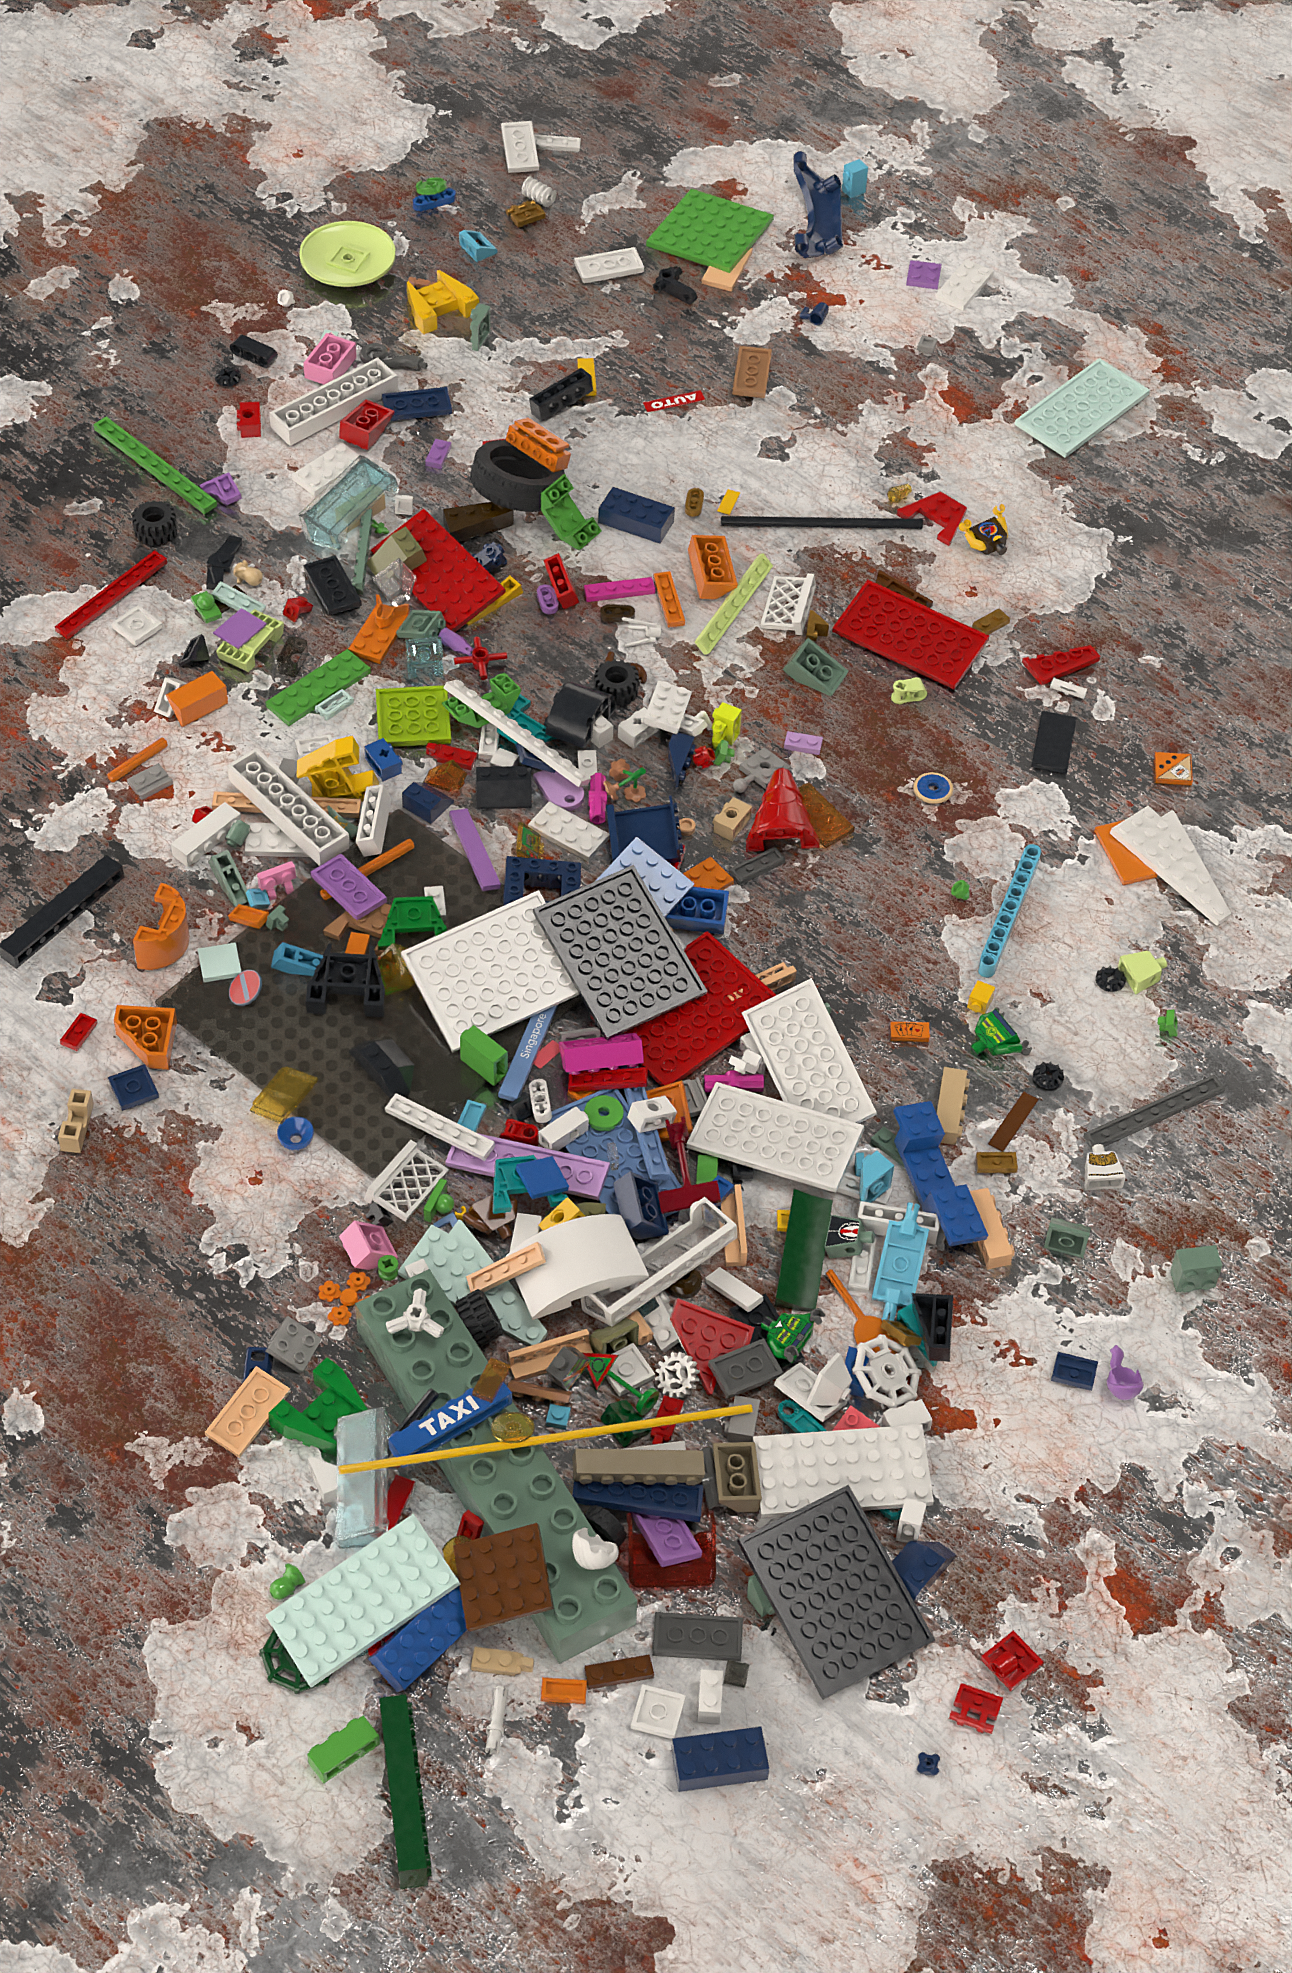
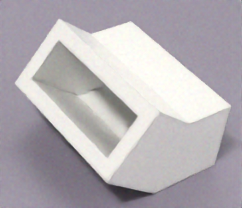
(504, 758)

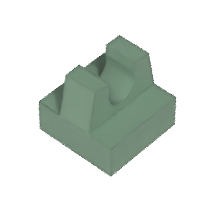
(277, 919)

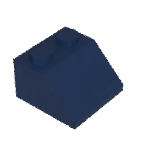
(425, 801)

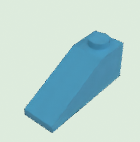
(295, 960)

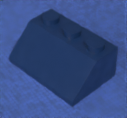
(640, 1206)

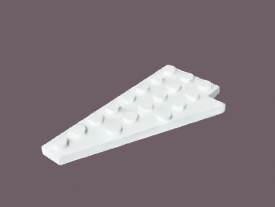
(1170, 853)

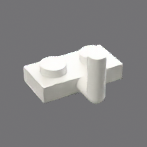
(695, 725)

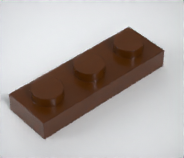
(619, 1671)

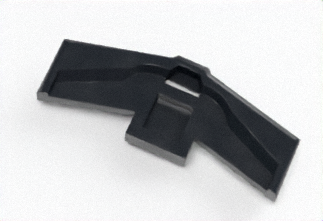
(222, 561)

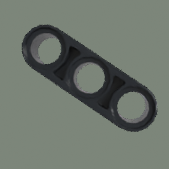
(253, 351)

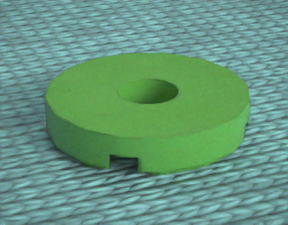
(431, 186)
(607, 1104)

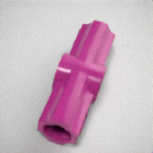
(597, 799)
(733, 1078)

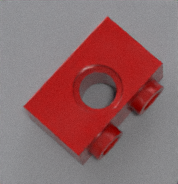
(249, 419)

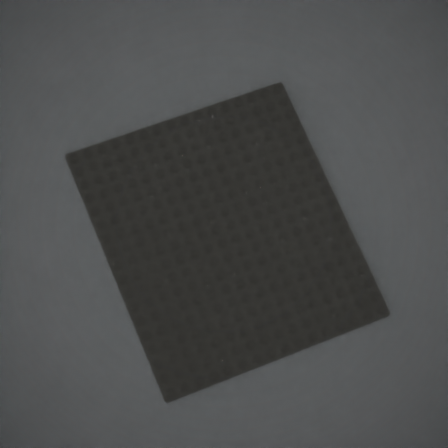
(278, 1031)

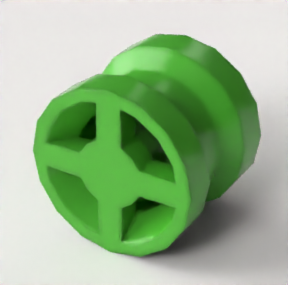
(390, 1272)

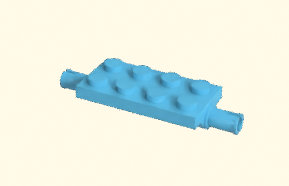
(900, 1262)

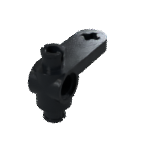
(668, 282)

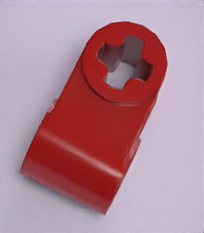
(520, 1132)

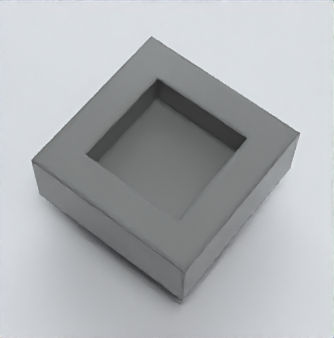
(927, 344)

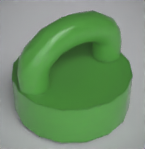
(960, 890)

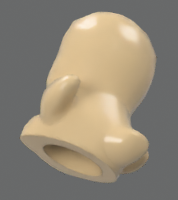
(249, 574)

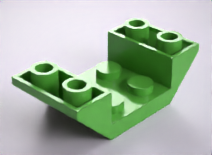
(565, 515)
(502, 697)

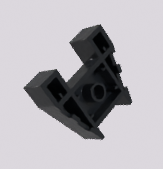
(348, 976)

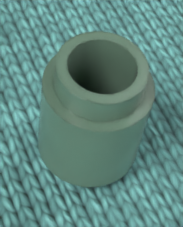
(237, 834)

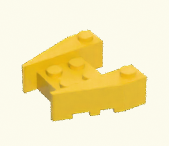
(438, 300)
(330, 773)

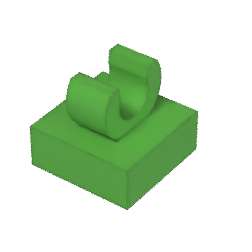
(723, 753)
(1169, 1023)

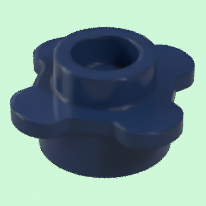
(925, 1769)

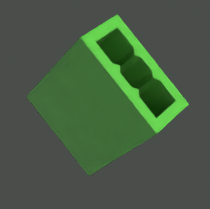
(483, 1055)

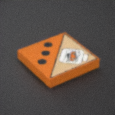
(1173, 768)

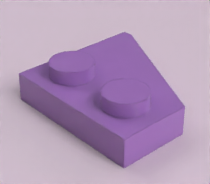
(222, 489)

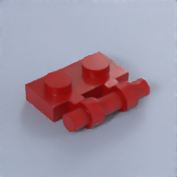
(977, 1702)

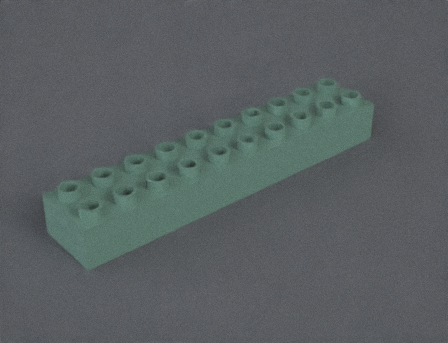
(499, 1486)

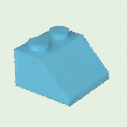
(875, 1177)

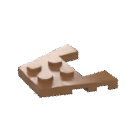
(371, 924)

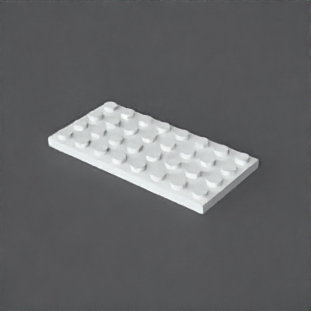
(808, 1054)
(775, 1137)
(876, 1463)

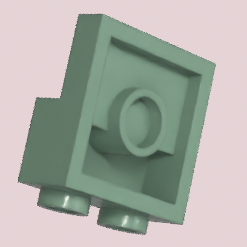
(480, 325)
(421, 624)

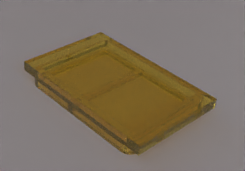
(283, 1094)

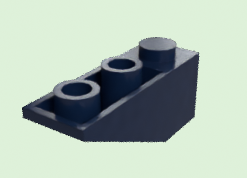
(679, 753)

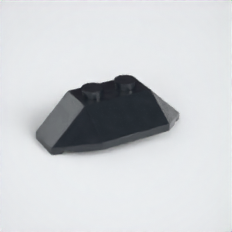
(385, 1065)

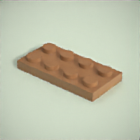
(752, 372)

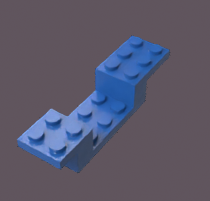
(937, 1194)

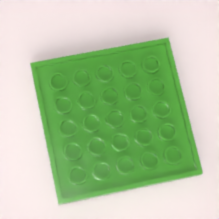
(710, 230)

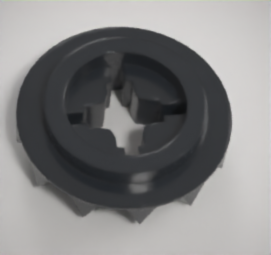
(222, 379)
(1114, 984)
(1046, 1081)

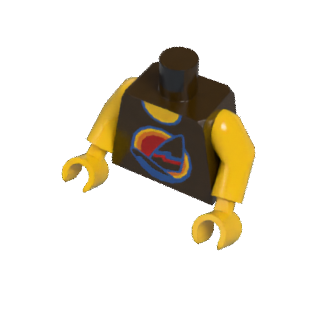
(988, 535)

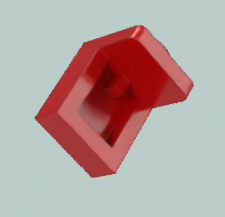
(295, 606)

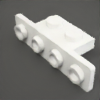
(661, 1325)

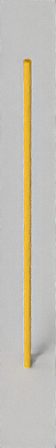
(543, 1439)

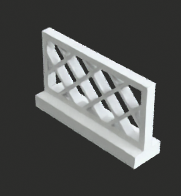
(801, 604)
(395, 1169)

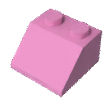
(366, 1244)

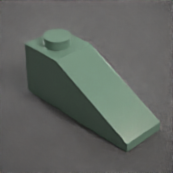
(229, 877)

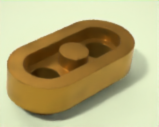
(694, 502)

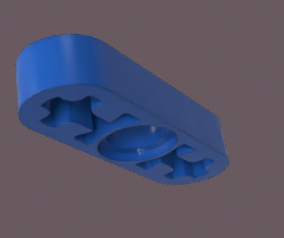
(424, 202)

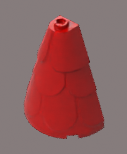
(782, 815)

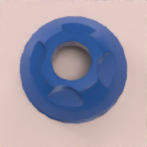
(295, 1127)

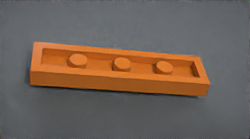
(669, 599)

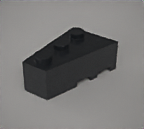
(934, 1321)

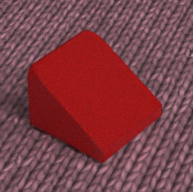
(201, 813)

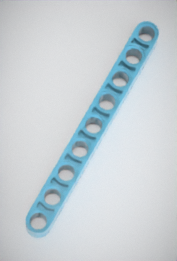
(1009, 911)

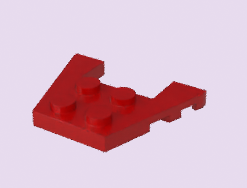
(941, 510)

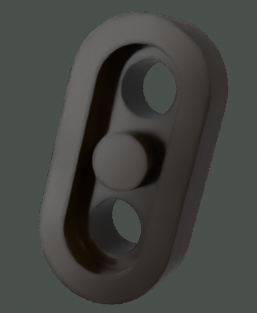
(616, 612)

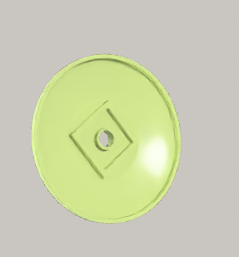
(329, 247)

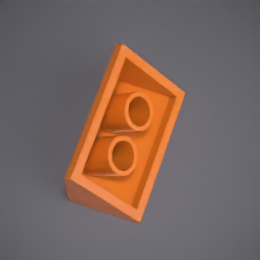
(198, 698)

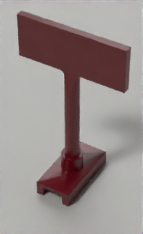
(684, 1197)

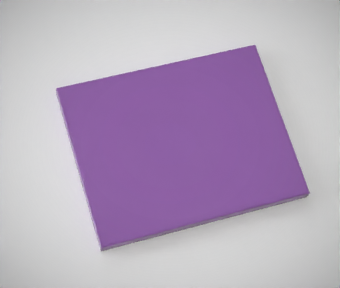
(239, 628)

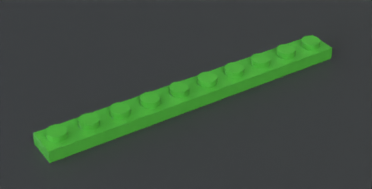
(155, 465)

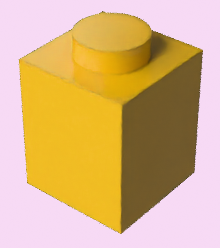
(981, 997)

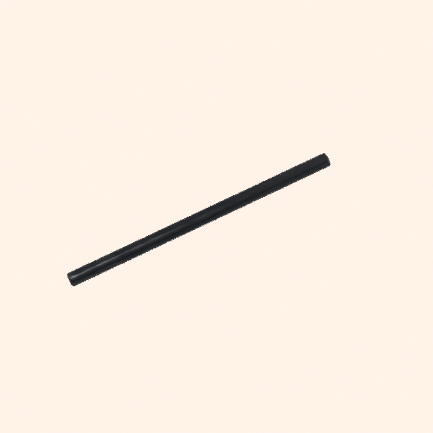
(824, 522)

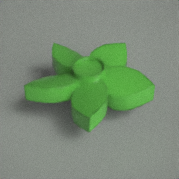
(379, 527)

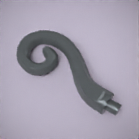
(409, 361)

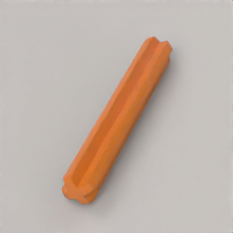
(137, 759)

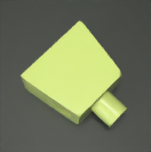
(1141, 969)

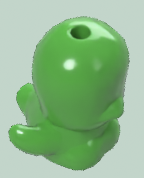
(286, 1584)

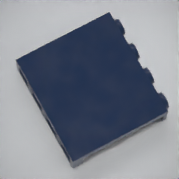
(651, 825)

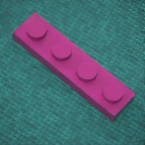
(619, 589)

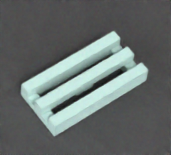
(336, 706)

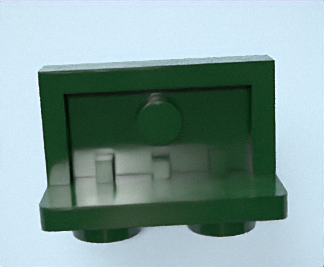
(623, 1412)

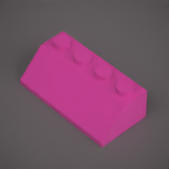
(601, 1053)

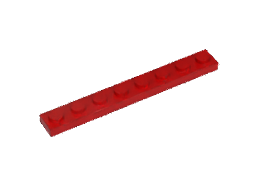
(110, 595)

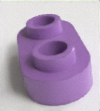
(547, 599)

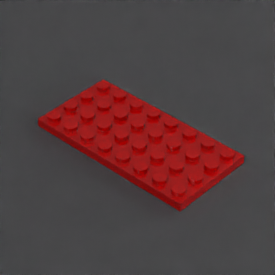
(451, 576)
(911, 634)

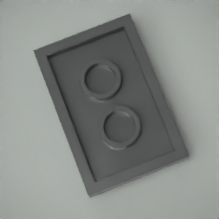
(745, 1368)

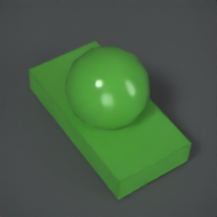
(206, 606)
(438, 1201)

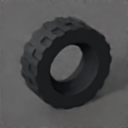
(606, 1525)

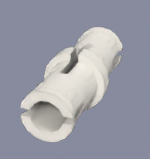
(1068, 688)

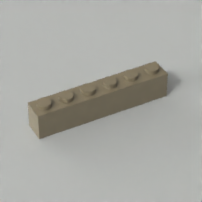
(638, 1466)

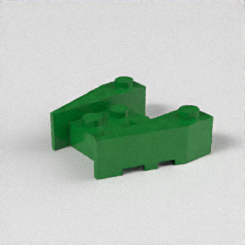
(318, 1420)

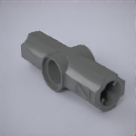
(709, 1483)

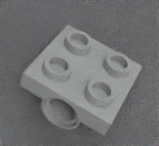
(293, 1344)

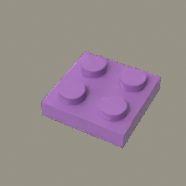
(923, 274)

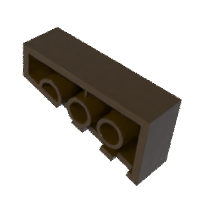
(476, 519)

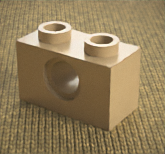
(732, 819)

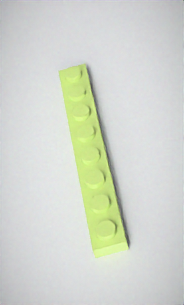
(733, 604)

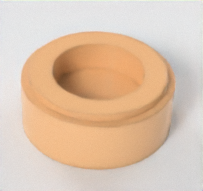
(687, 826)

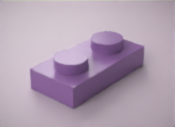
(438, 453)

